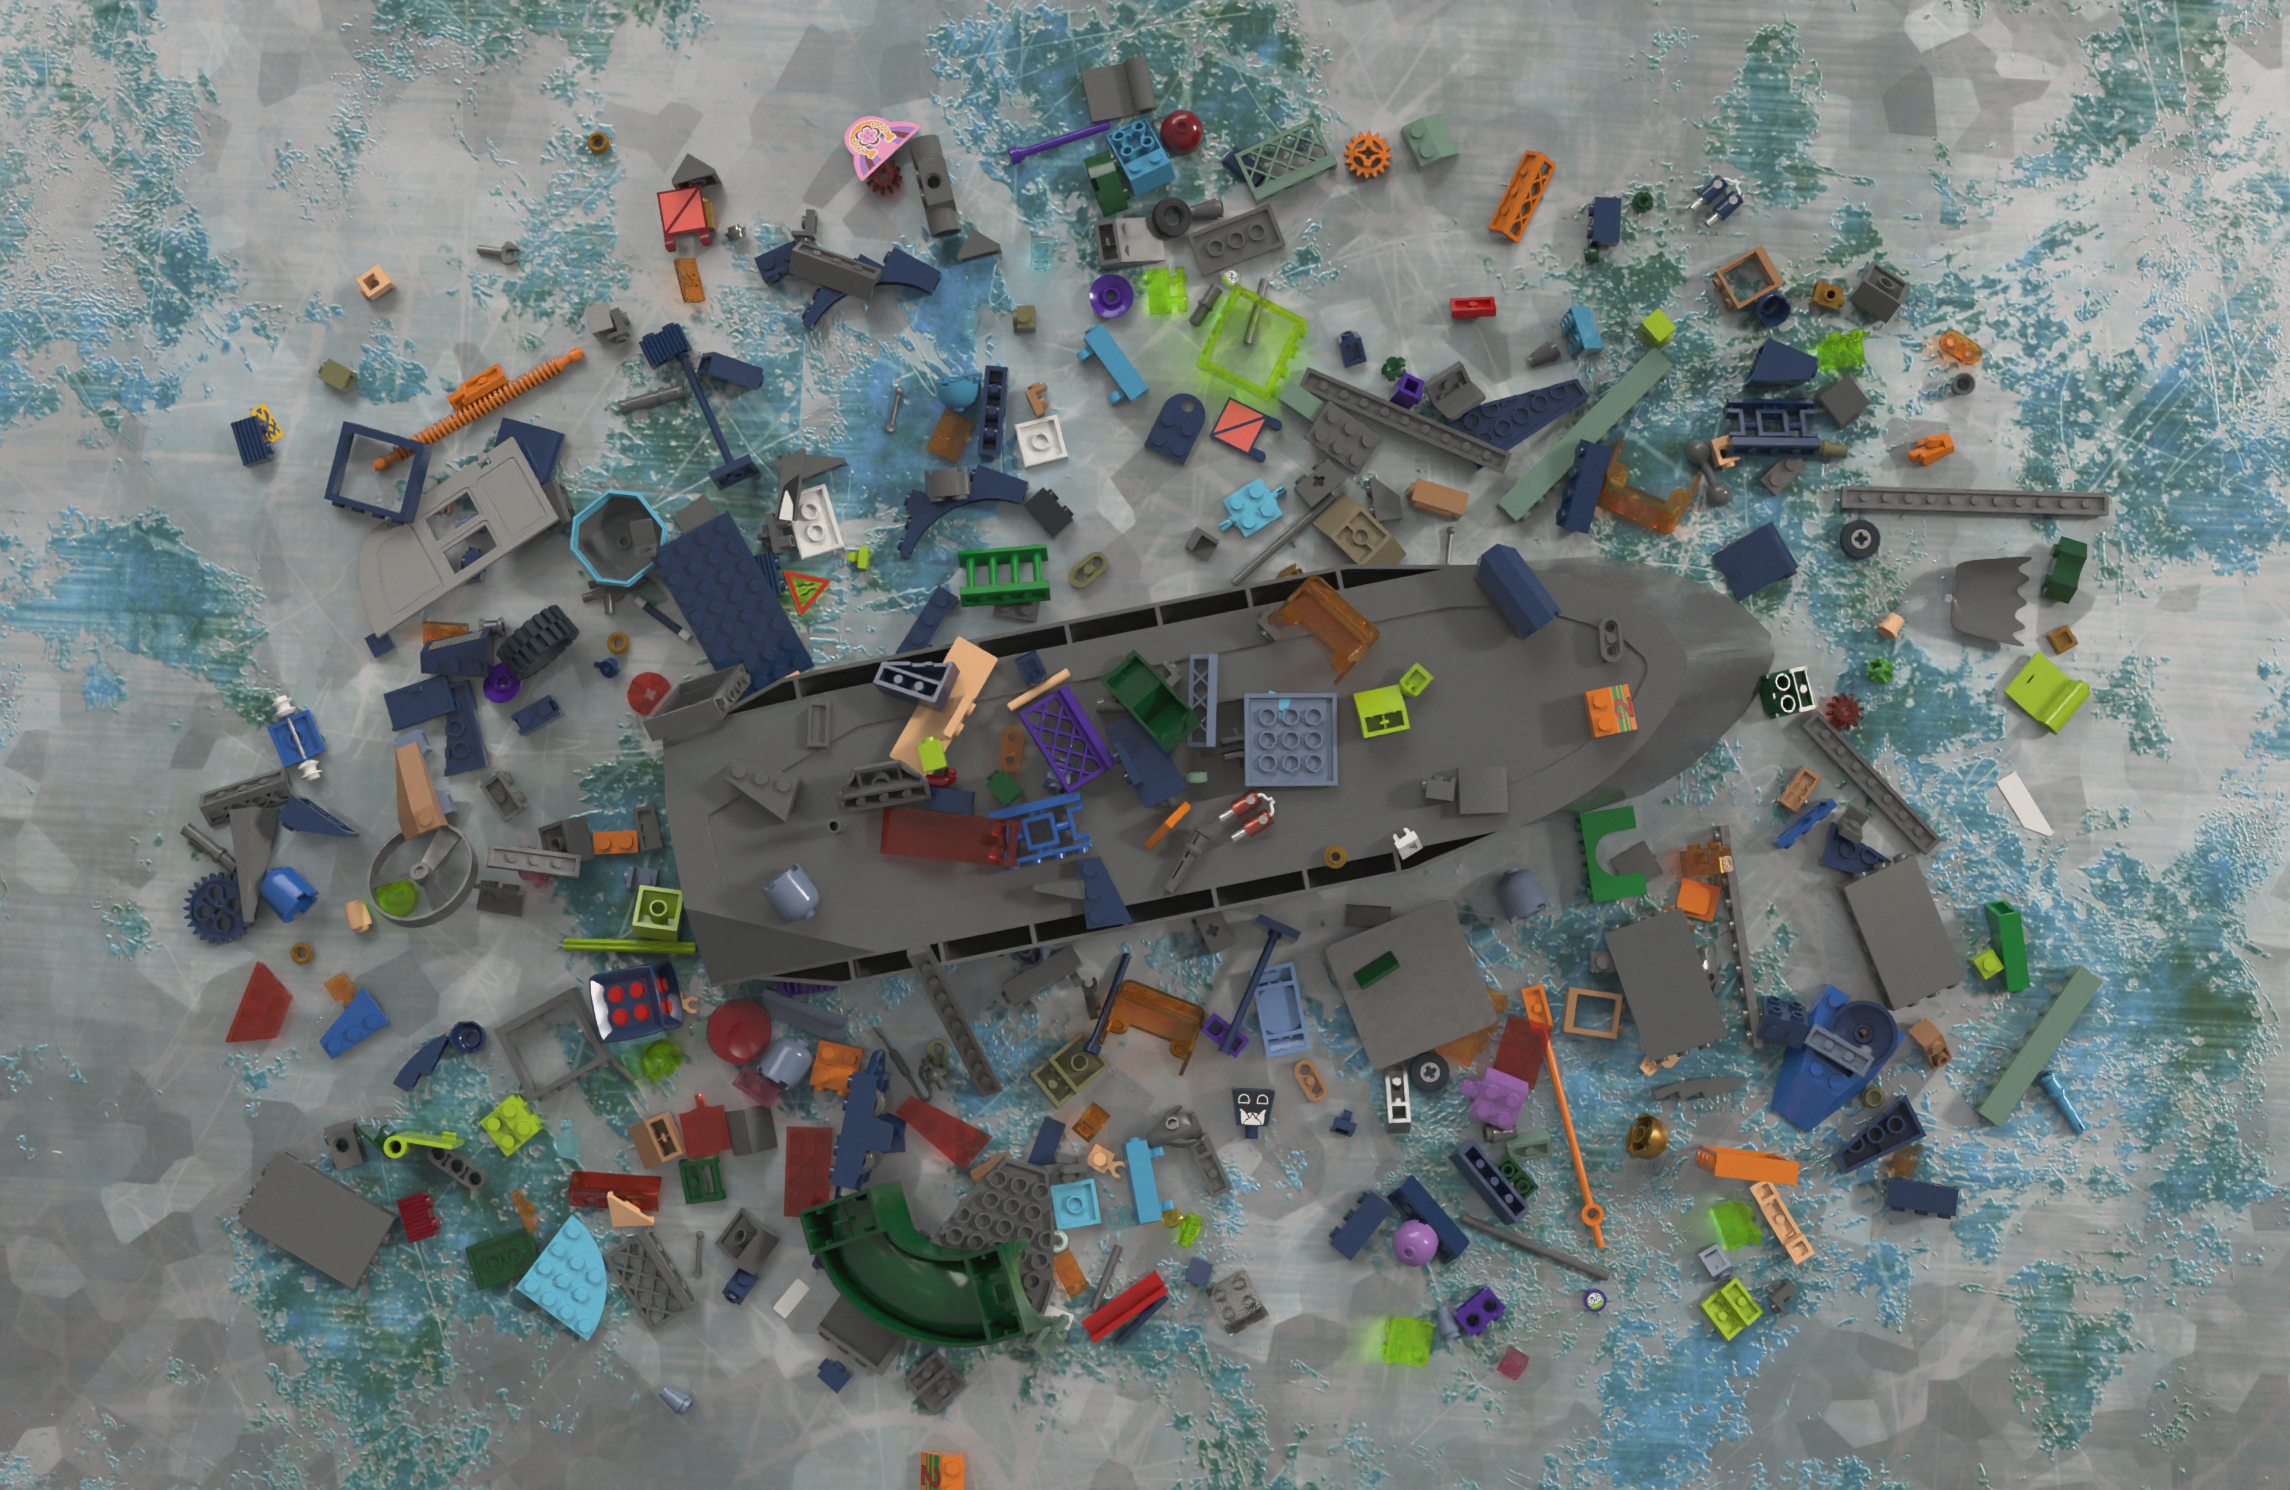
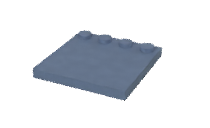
(1293, 748)

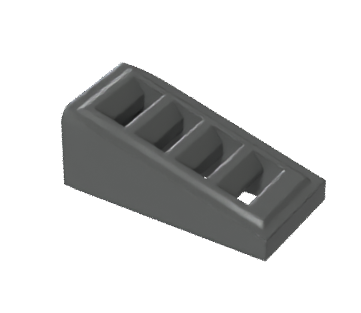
(1069, 889)

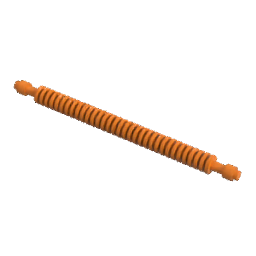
(575, 355)

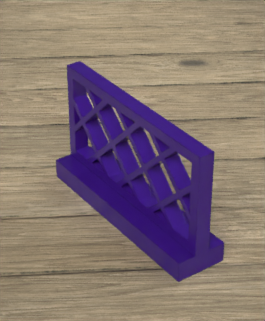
(1080, 725)

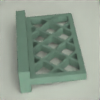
(1292, 179)

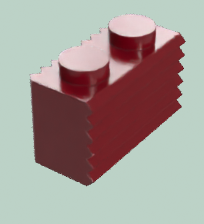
(418, 1216)

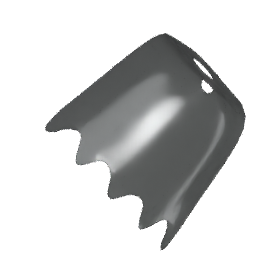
(1989, 598)

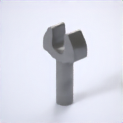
(501, 252)

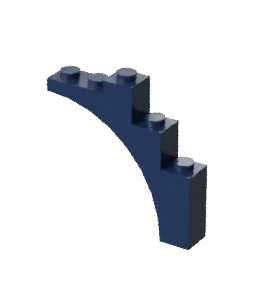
(898, 270)
(985, 486)

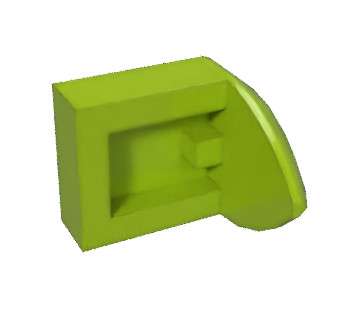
(1415, 681)

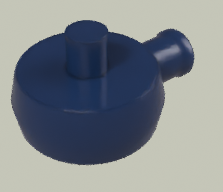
(609, 667)

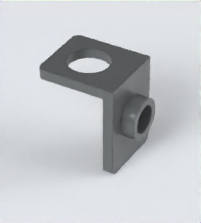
(643, 538)

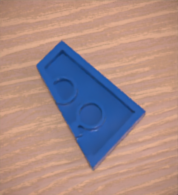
(1804, 823)
(355, 1024)

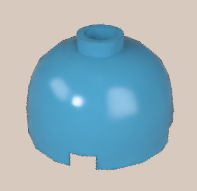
(958, 392)

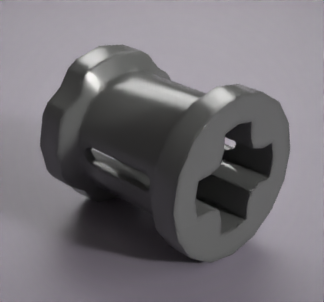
(498, 626)

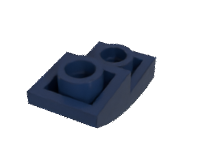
(950, 800)

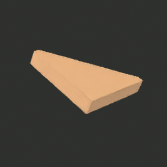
(626, 1214)

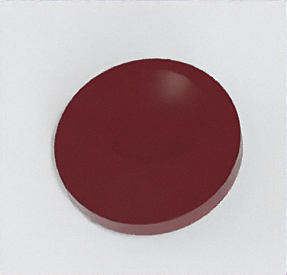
(738, 1031)

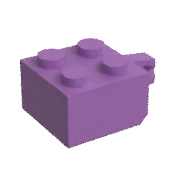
(1496, 1097)

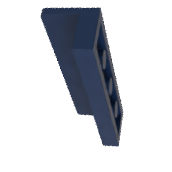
(1417, 1204)

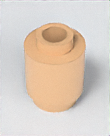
(358, 916)

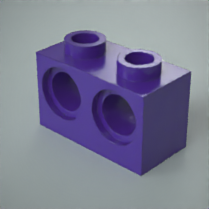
(1474, 1305)

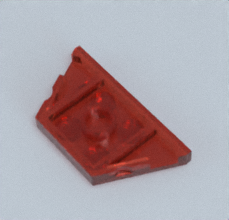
(261, 1007)

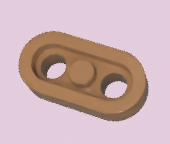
(1310, 1080)

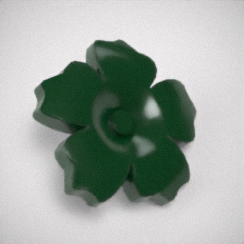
(1393, 368)

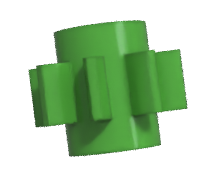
(1880, 671)

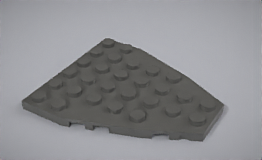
(1004, 1207)

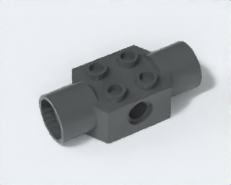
(931, 171)

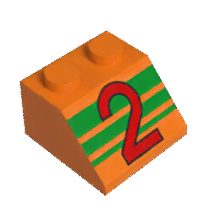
(1609, 711)
(943, 1470)

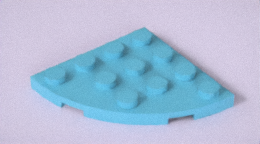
(569, 1279)

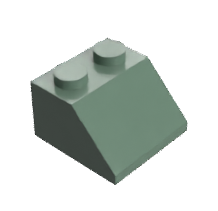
(1428, 141)

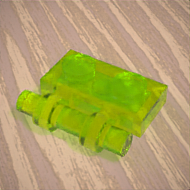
(1159, 290)

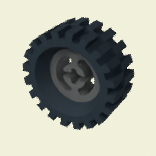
(537, 642)

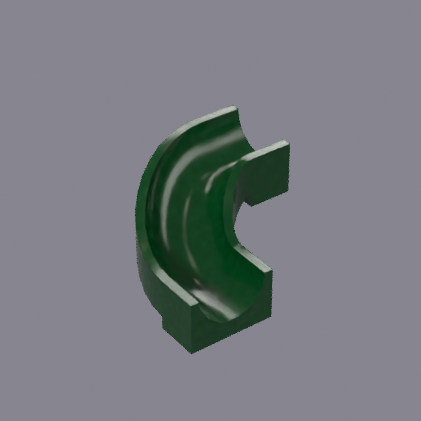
(914, 1284)

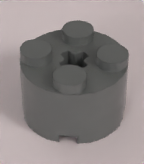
(947, 483)

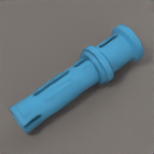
(2058, 1093)

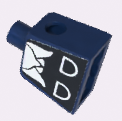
(1252, 1108)

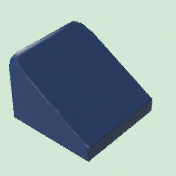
(1199, 1272)

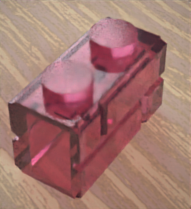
(758, 1086)

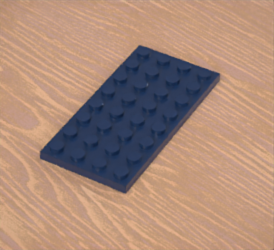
(731, 603)

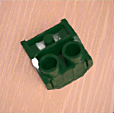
(1786, 692)

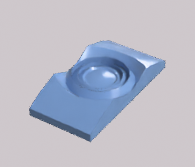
(1281, 1011)

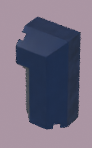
(1515, 590)

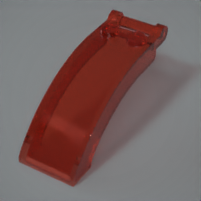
(949, 836)

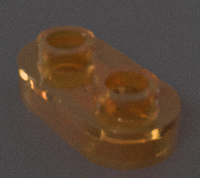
(1960, 346)
(1012, 749)

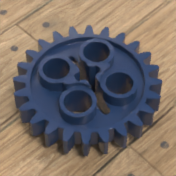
(211, 925)

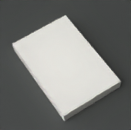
(816, 524)

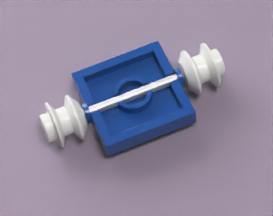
(297, 738)

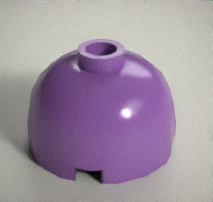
(1415, 1243)

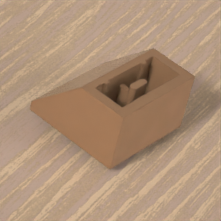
(657, 1140)

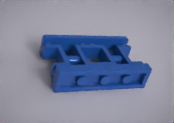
(1036, 813)

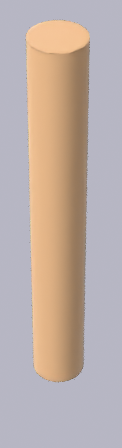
(1036, 691)

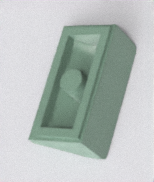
(1529, 1145)

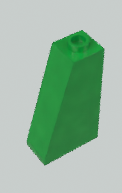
(2008, 944)

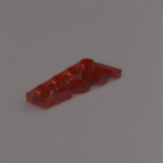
(947, 1133)

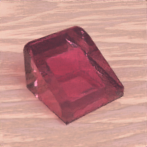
(1513, 1363)

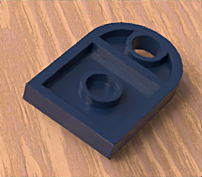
(1176, 429)

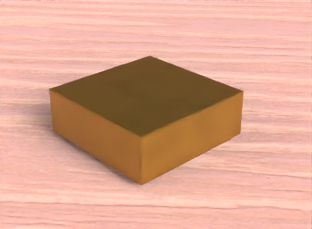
(2062, 639)

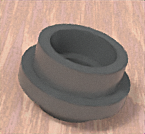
(735, 232)

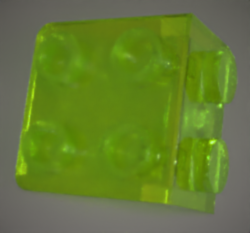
(1407, 1340)

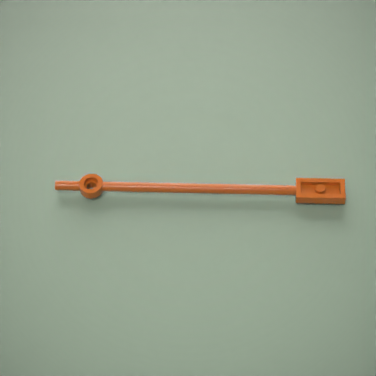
(1538, 1010)

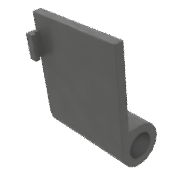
(1119, 90)

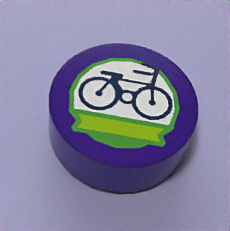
(1594, 1300)

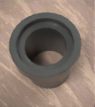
(1969, 383)

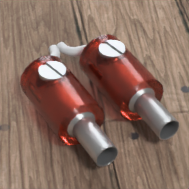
(1255, 823)

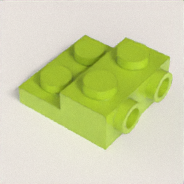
(512, 1124)

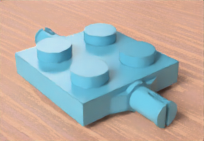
(1252, 508)

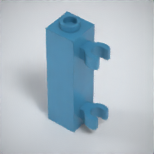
(1115, 363)
(1141, 1181)

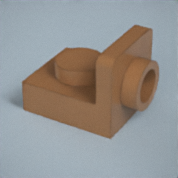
(1037, 403)

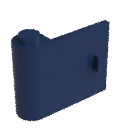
(538, 445)
(1758, 559)

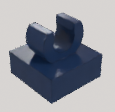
(1343, 1124)

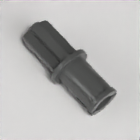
(1205, 305)

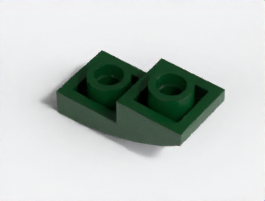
(1517, 1177)

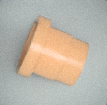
(1890, 626)

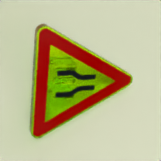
(804, 589)

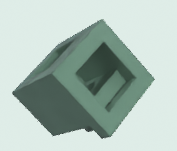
(698, 1029)

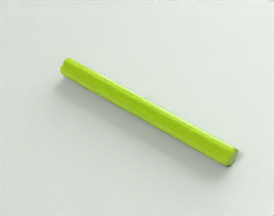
(629, 946)

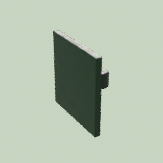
(375, 1137)

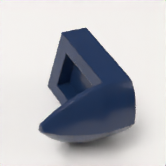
(1031, 668)

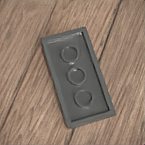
(1236, 240)

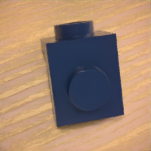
(739, 1286)

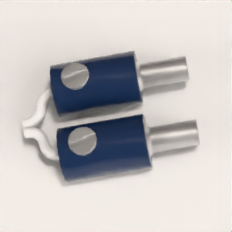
(1725, 206)

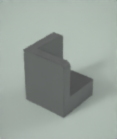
(1202, 544)

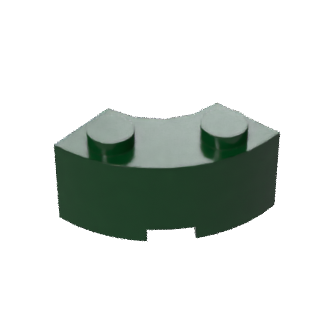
(1106, 183)
(2064, 569)

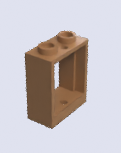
(1766, 268)
(1437, 498)
(1570, 1007)

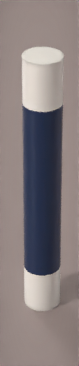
(654, 612)

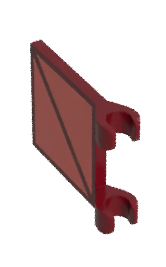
(683, 213)

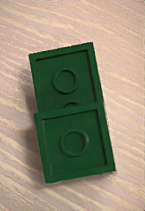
(1150, 701)

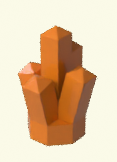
(1931, 449)

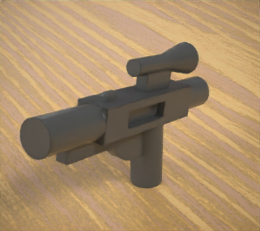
(610, 593)

